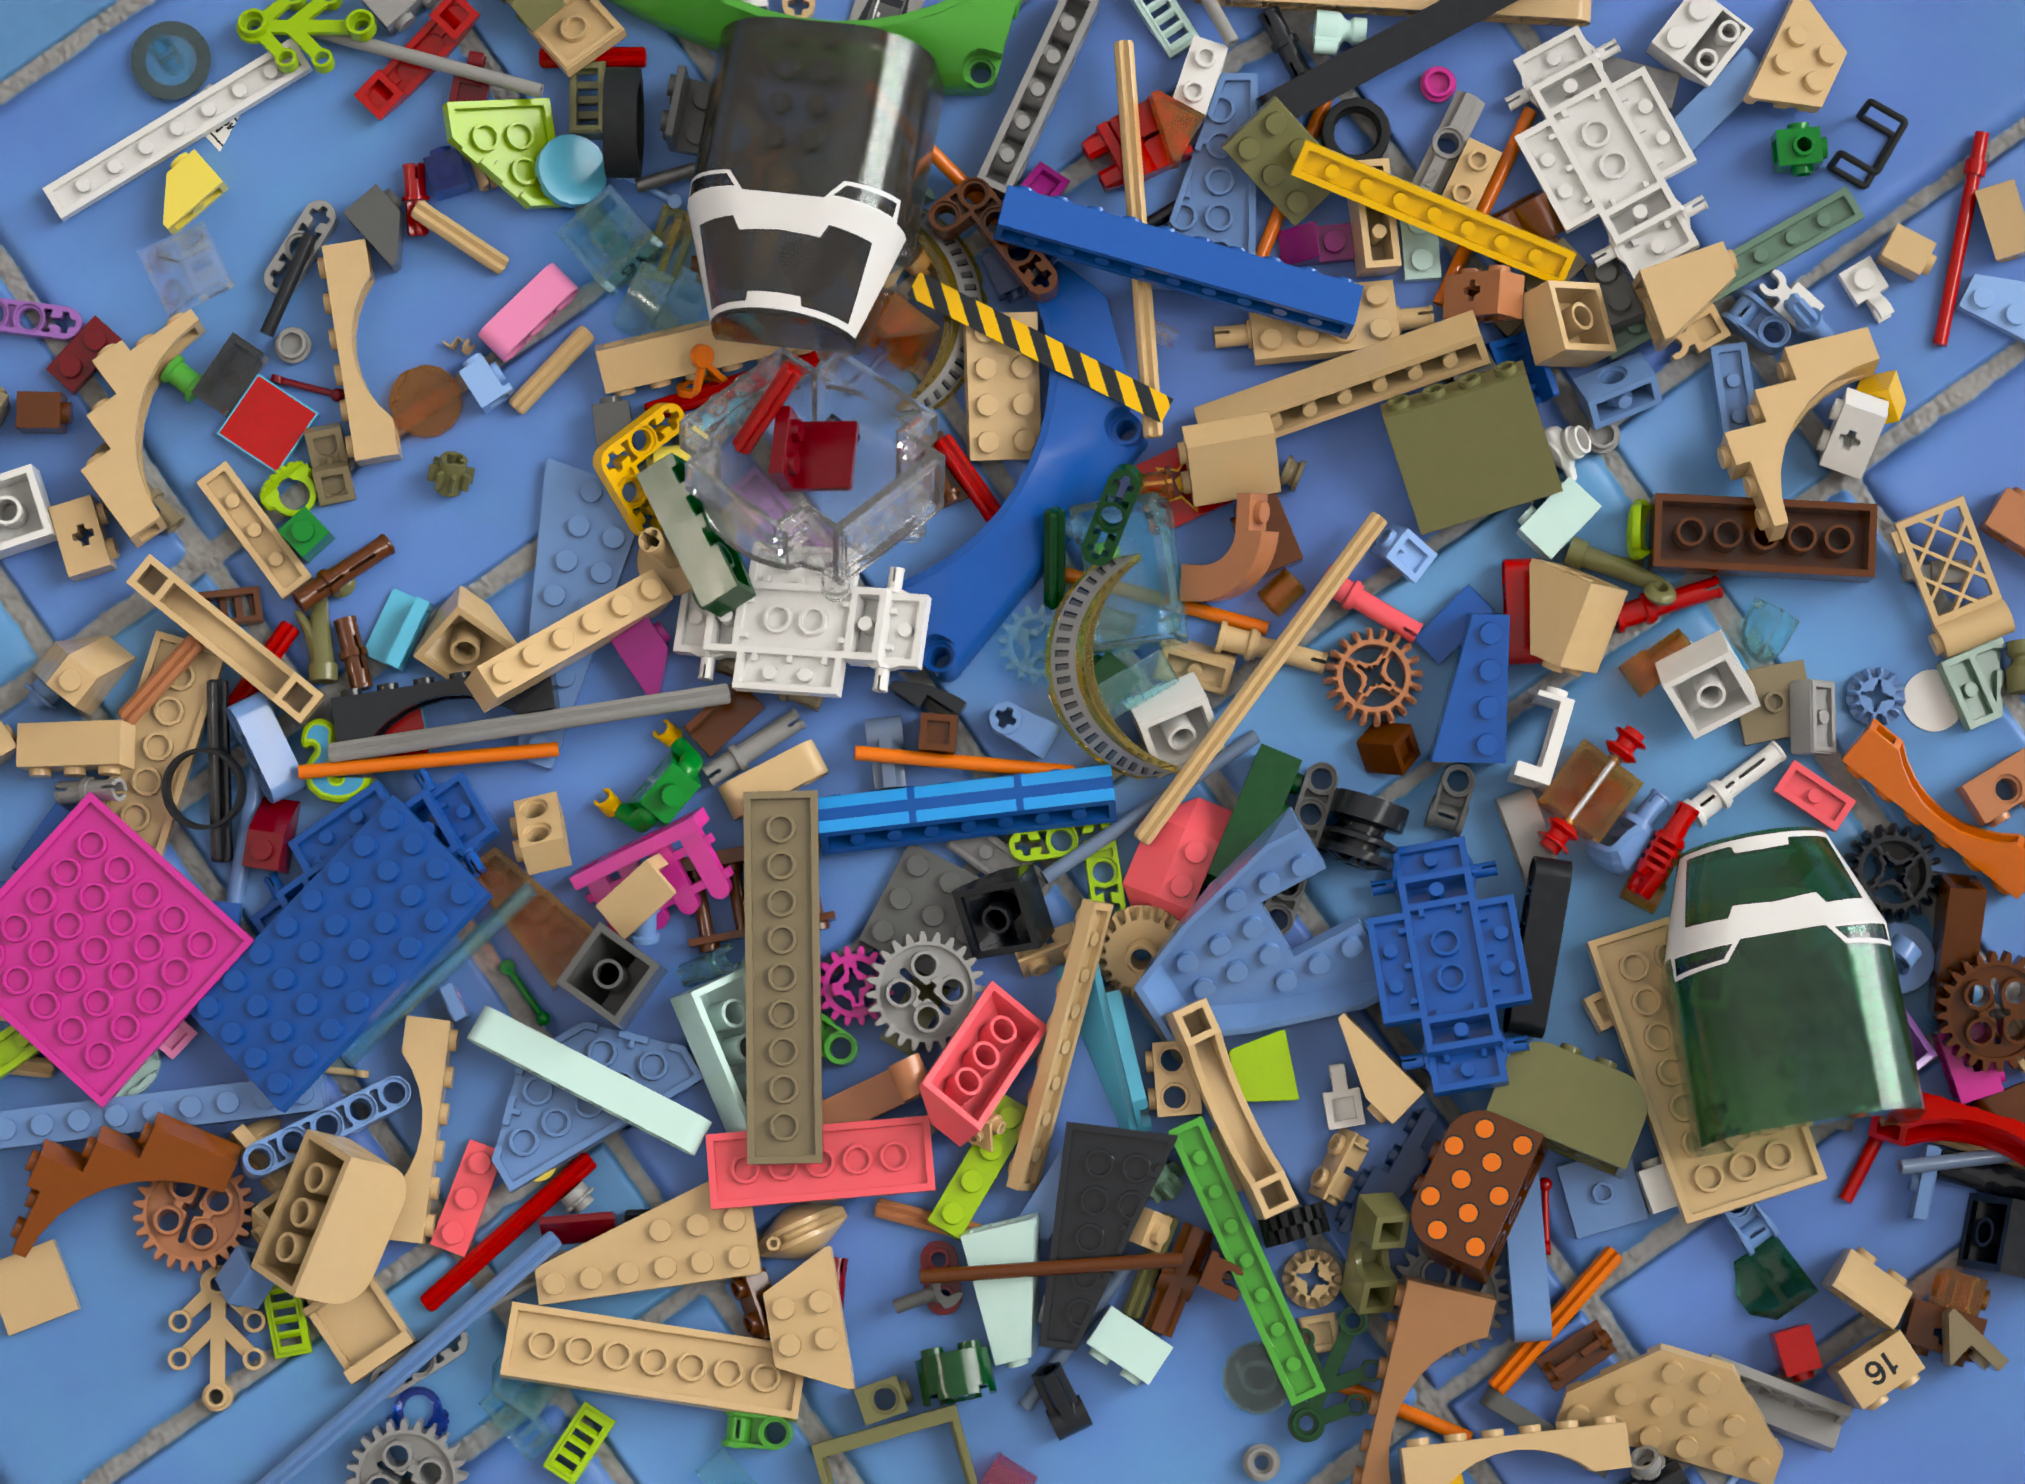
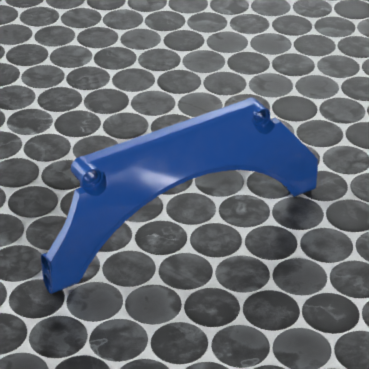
(1068, 467)

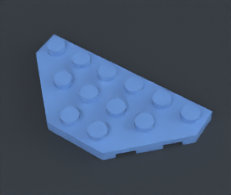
(551, 1126)

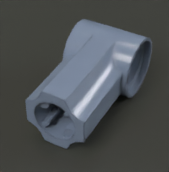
(886, 733)

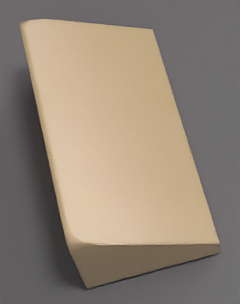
(1210, 668)

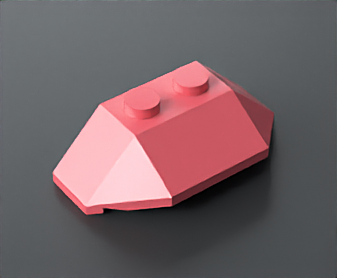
(1178, 859)

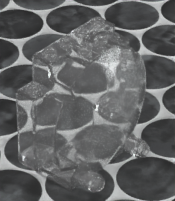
(832, 532)

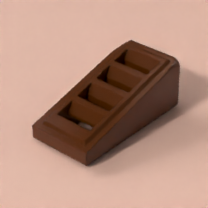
(236, 594)

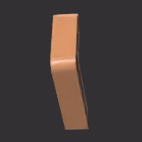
(877, 1094)

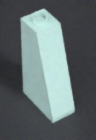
(1008, 1304)

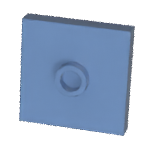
(1599, 1199)

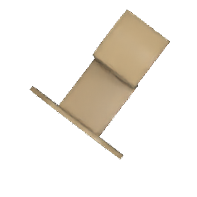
(466, 348)

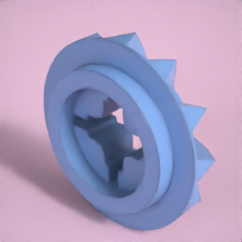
(1862, 707)

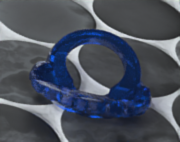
(439, 1414)

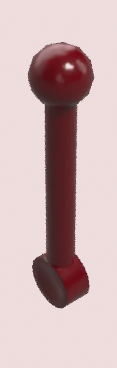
(336, 394)

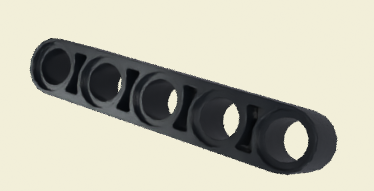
(1541, 937)

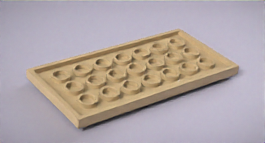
(1703, 1186)

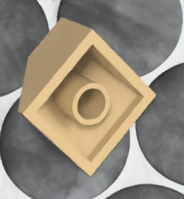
(462, 635)

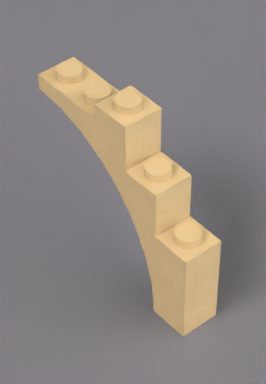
(1806, 377)
(120, 422)

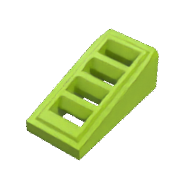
(274, 1321)
(561, 1470)

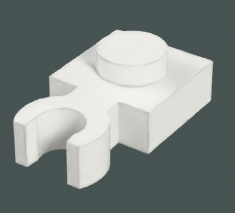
(1783, 293)

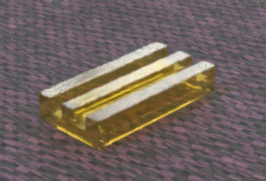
(679, 215)

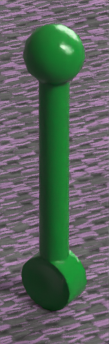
(508, 968)

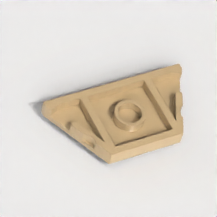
(1798, 61)
(809, 1323)

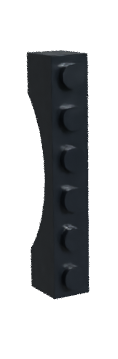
(374, 713)

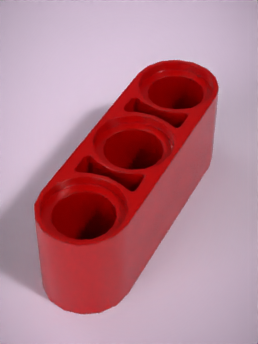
(1517, 605)

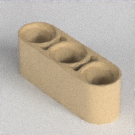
(781, 773)

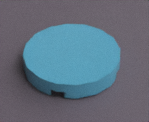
(570, 170)

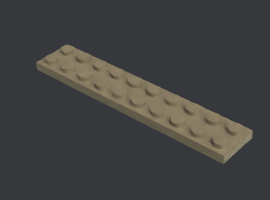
(783, 978)

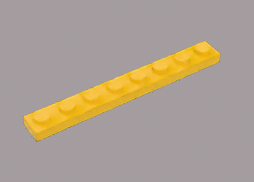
(1432, 212)

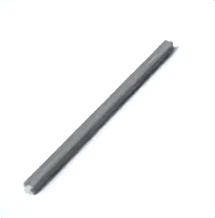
(529, 723)

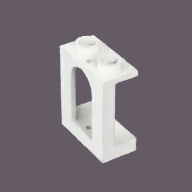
(1540, 776)

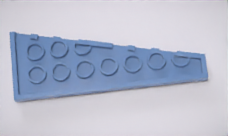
(577, 561)

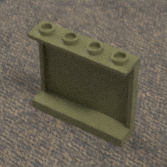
(1471, 447)

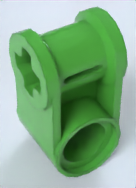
(830, 1035)
(754, 1431)

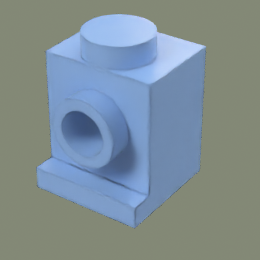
(485, 382)

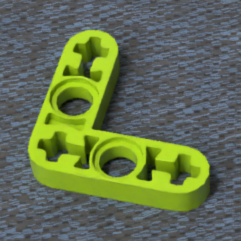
(1107, 855)

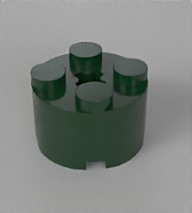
(955, 1374)

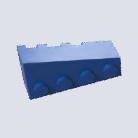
(1476, 699)

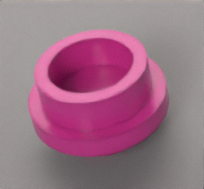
(1437, 84)

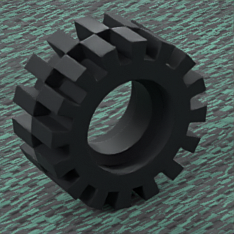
(1294, 1224)

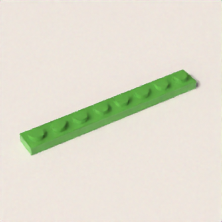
(1242, 1248)

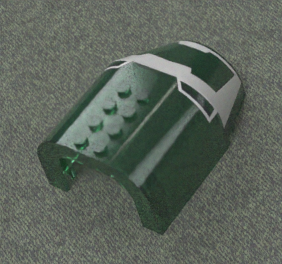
(1782, 991)

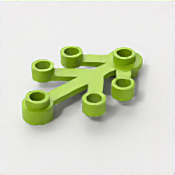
(299, 29)

